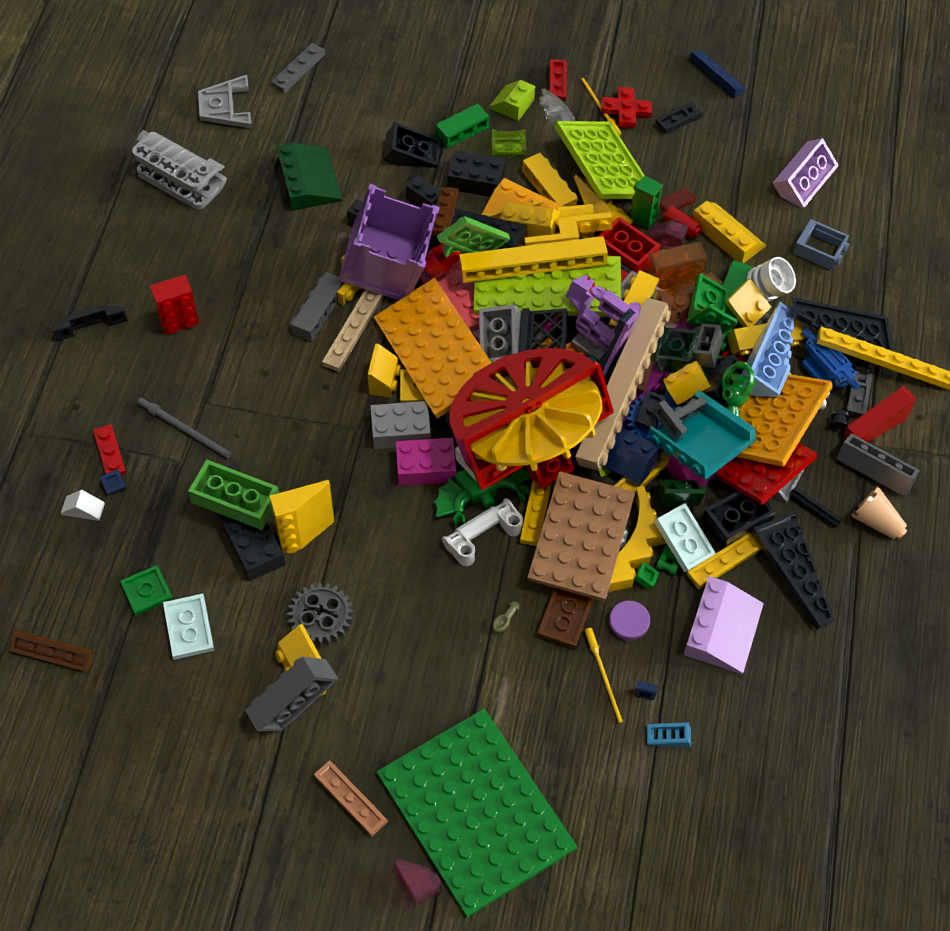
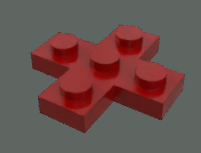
(626, 107)

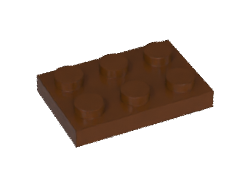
(565, 618)

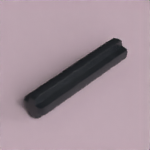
(816, 507)

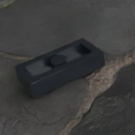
(646, 416)

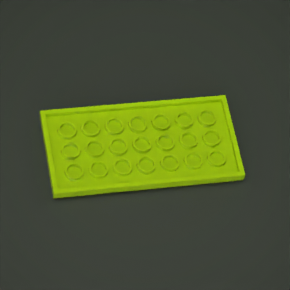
(546, 289)

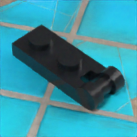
(678, 117)

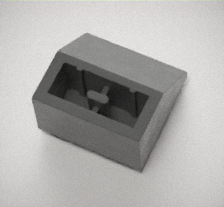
(708, 345)

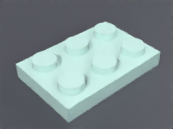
(684, 537)
(188, 626)

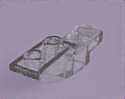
(554, 108)

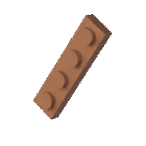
(350, 798)

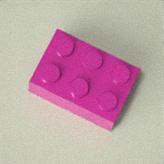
(425, 461)

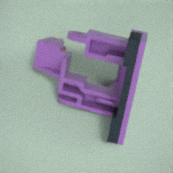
(581, 294)

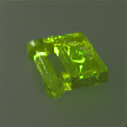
(508, 142)

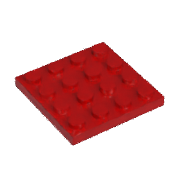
(761, 479)

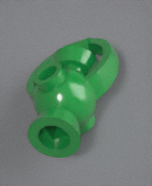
(735, 394)

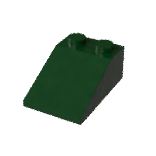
(678, 492)

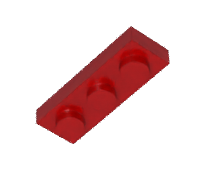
(558, 78)
(109, 449)

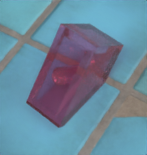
(669, 234)
(419, 880)

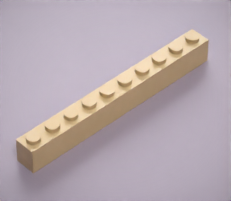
(624, 382)

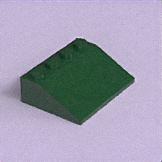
(308, 175)

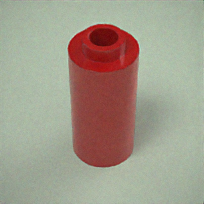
(676, 215)

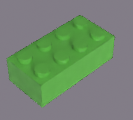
(233, 494)

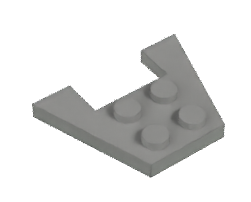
(217, 103)

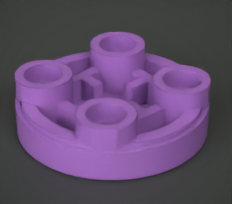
(629, 620)

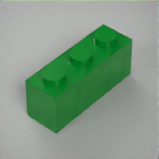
(462, 125)
(645, 202)

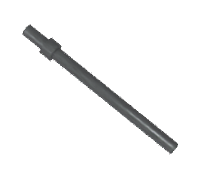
(155, 410)

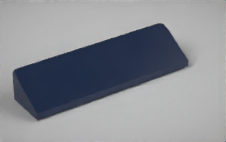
(717, 73)

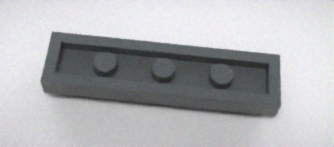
(298, 68)

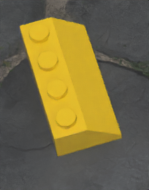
(727, 232)

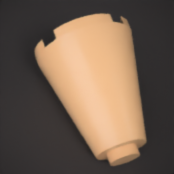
(880, 515)

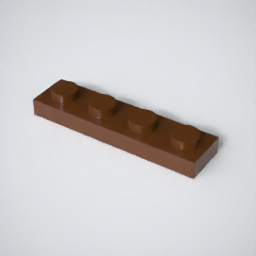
(447, 203)
(51, 650)

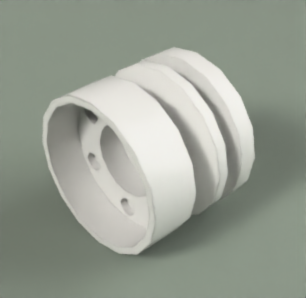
(773, 278)

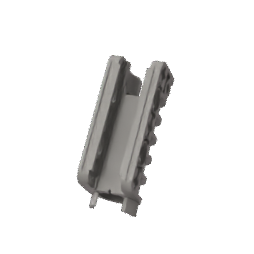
(178, 168)

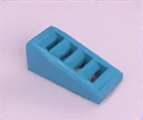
(668, 727)

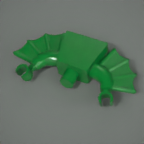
(465, 489)

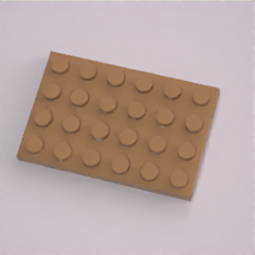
(581, 536)

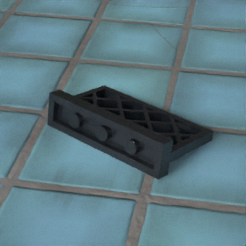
(528, 328)

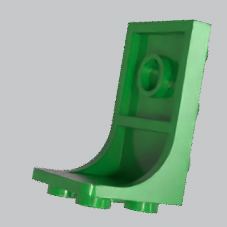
(709, 304)

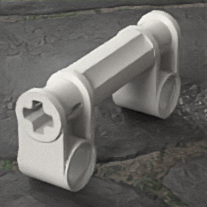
(459, 541)

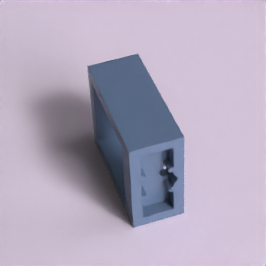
(826, 234)

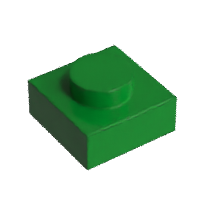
(646, 575)

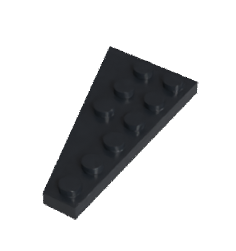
(850, 322)
(793, 561)

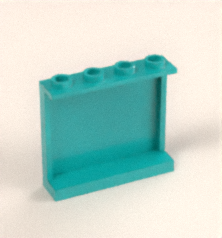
(711, 438)

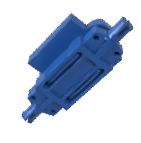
(827, 364)

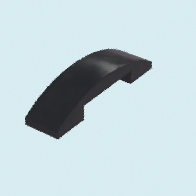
(86, 318)

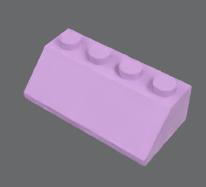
(806, 173)

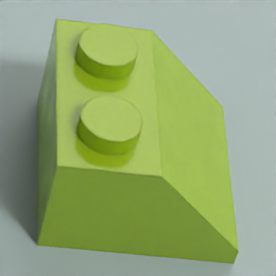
(514, 99)

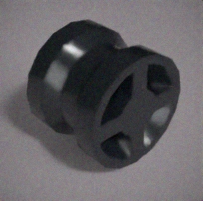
(839, 421)

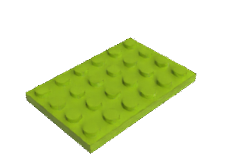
(601, 157)

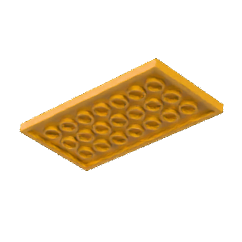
(433, 344)

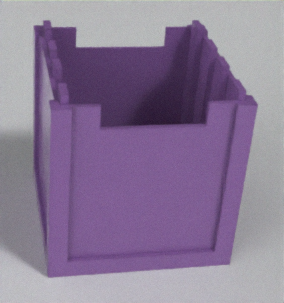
(387, 245)

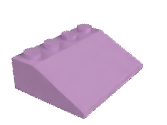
(724, 626)

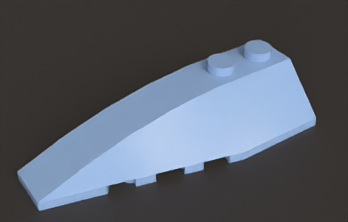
(772, 354)

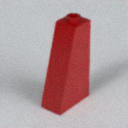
(883, 416)

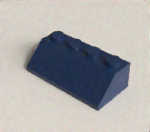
(632, 456)

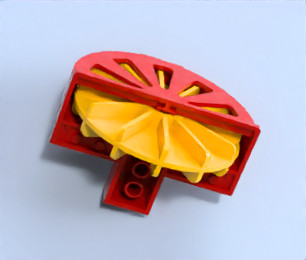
(528, 414)

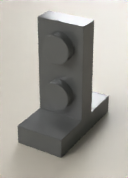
(673, 419)

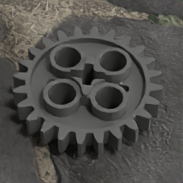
(325, 598)

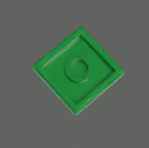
(146, 590)

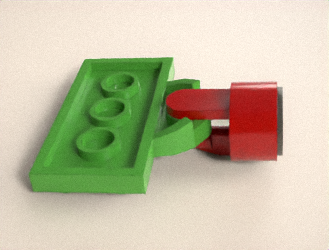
(462, 238)

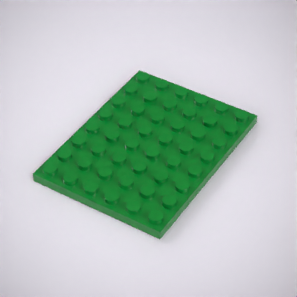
(476, 812)

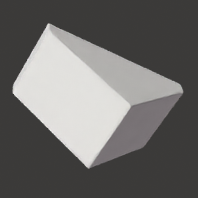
(83, 506)

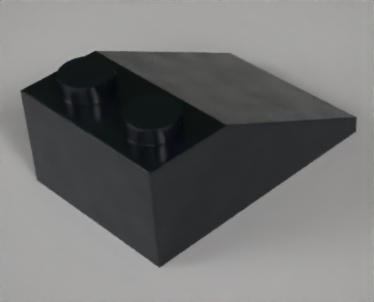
(411, 147)

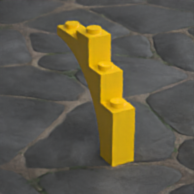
(640, 544)

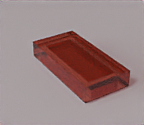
(677, 199)

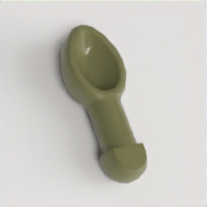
(503, 621)

